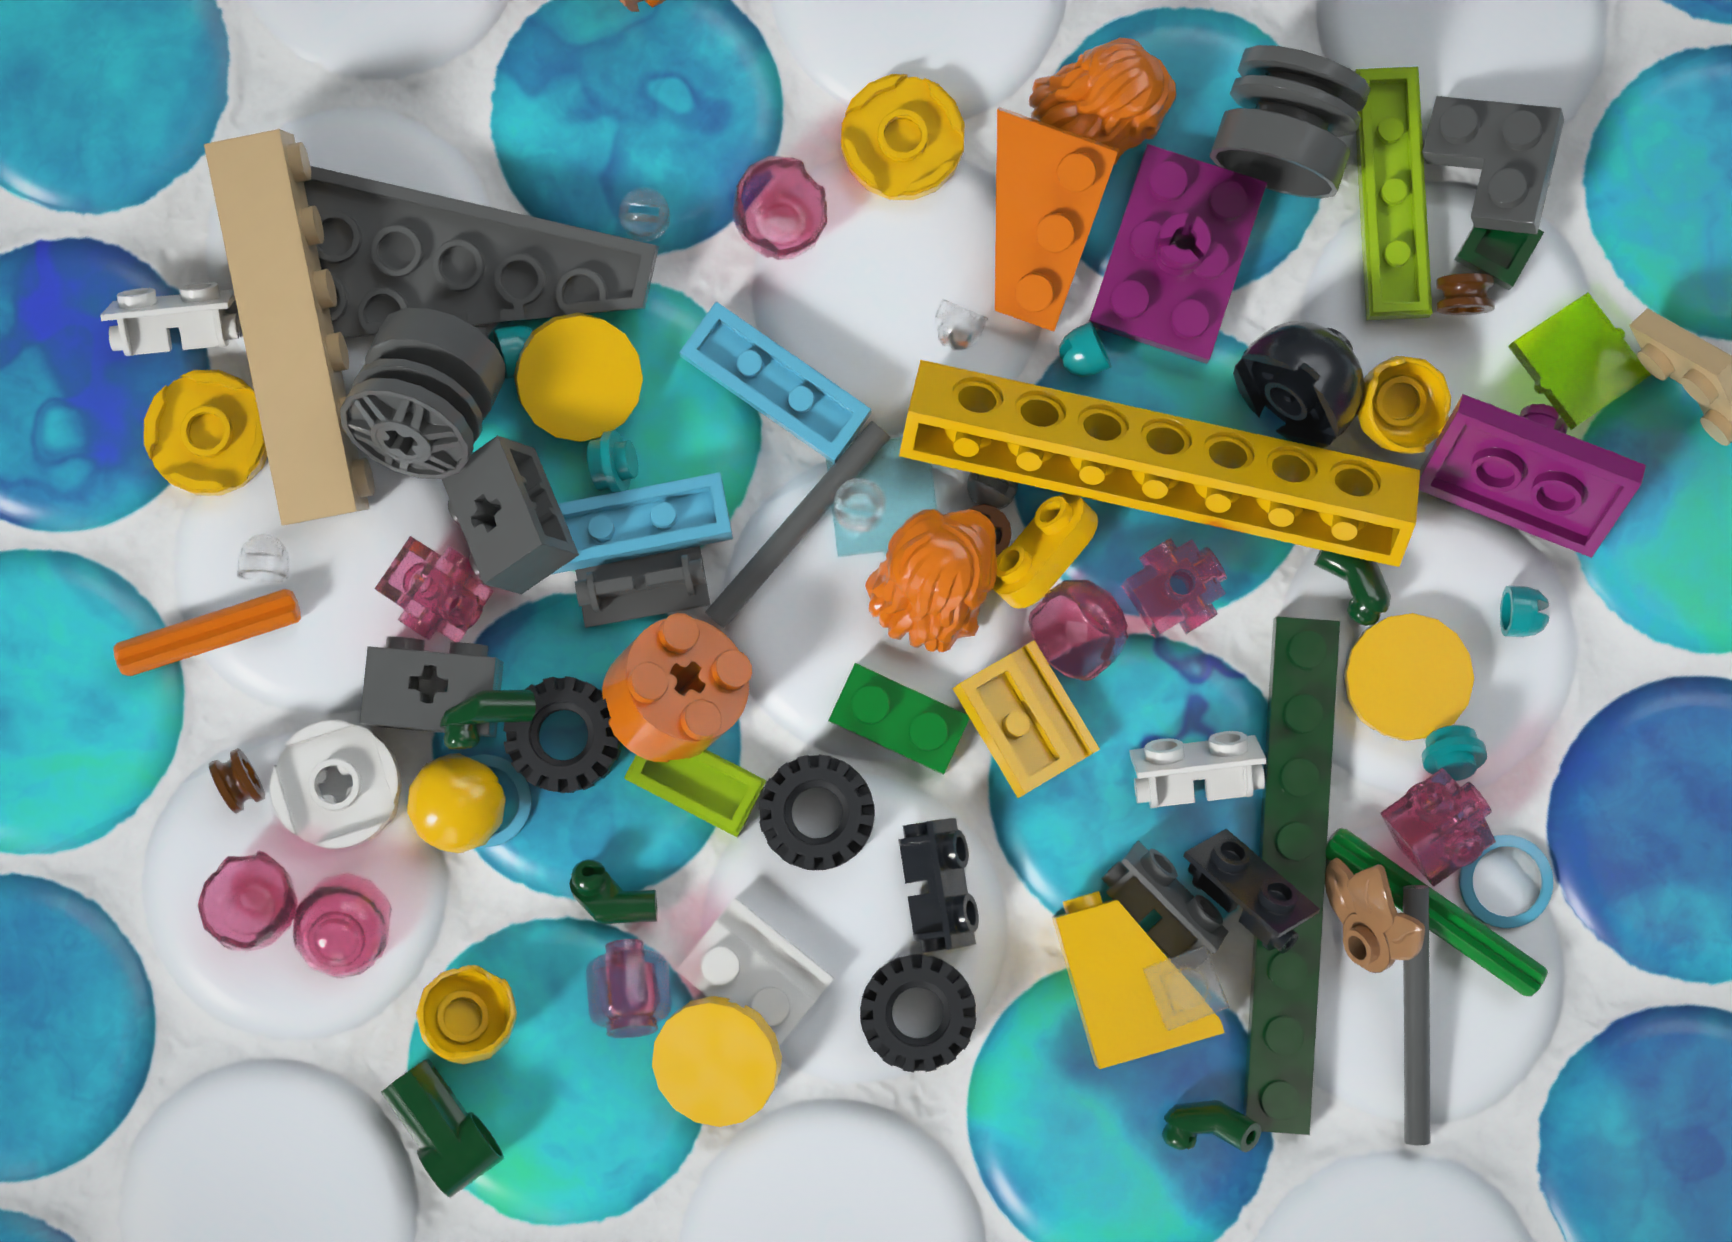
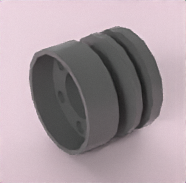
(1290, 120)
(423, 393)

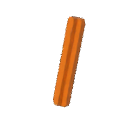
(207, 632)

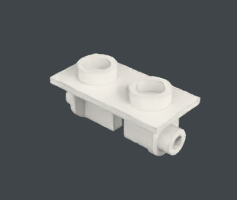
(146, 319)
(1168, 767)

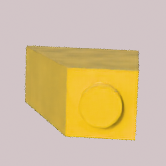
(1105, 965)

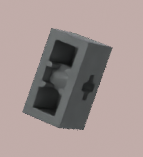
(509, 516)
(393, 679)

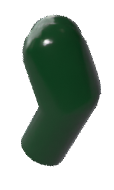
(606, 900)
(1209, 1117)

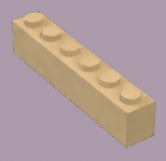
(288, 324)

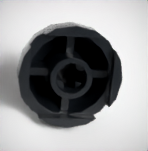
(1304, 379)

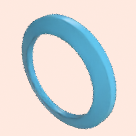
(524, 795)
(1480, 912)

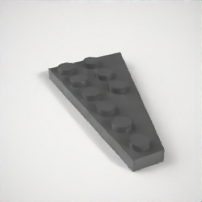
(463, 258)

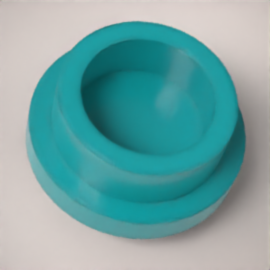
(612, 462)
(1454, 750)

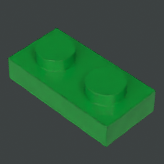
(899, 718)

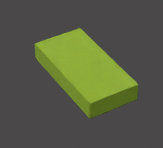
(702, 786)

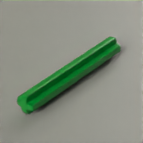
(1446, 918)

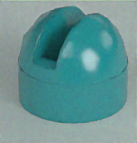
(510, 343)
(1084, 352)
(1520, 611)

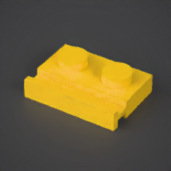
(1025, 718)

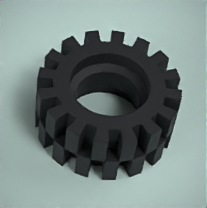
(570, 774)
(788, 784)
(925, 1052)

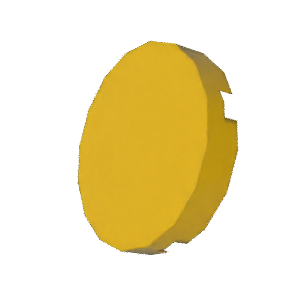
(902, 137)
(578, 377)
(205, 433)
(1408, 677)
(716, 1061)

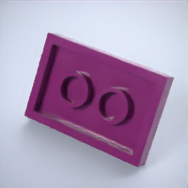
(1177, 253)
(1530, 473)

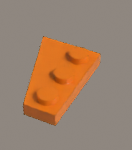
(1044, 213)

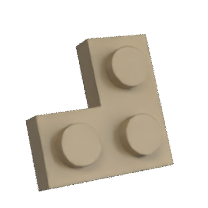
(1694, 363)

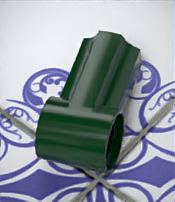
(451, 1142)

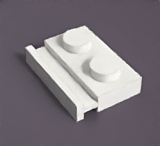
(755, 968)

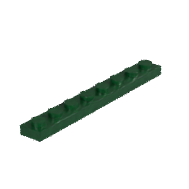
(1294, 846)

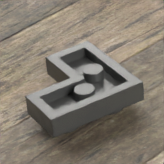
(1510, 145)

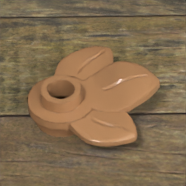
(1371, 926)

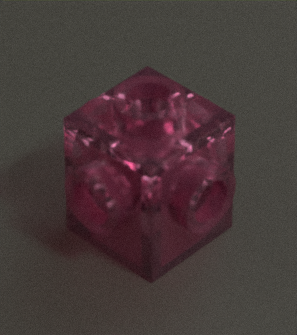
(434, 590)
(1159, 604)
(1440, 825)

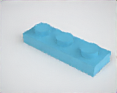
(775, 382)
(647, 521)

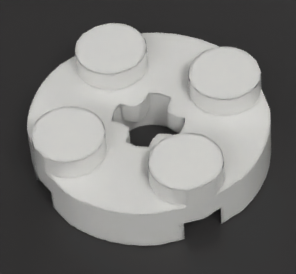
(304, 766)

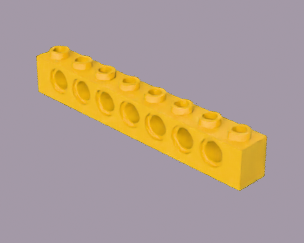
(1161, 463)

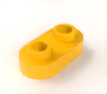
(1044, 550)

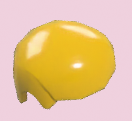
(1404, 404)
(456, 803)
(466, 1014)

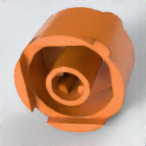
(676, 689)

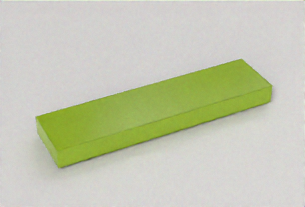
(1393, 197)

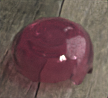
(779, 208)
(1079, 628)
(248, 902)
(342, 925)

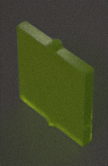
(1579, 360)

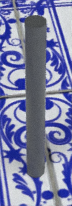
(797, 525)
(1417, 1025)

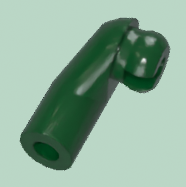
(1365, 584)
(482, 708)

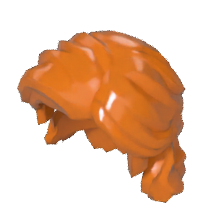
(1108, 95)
(935, 578)

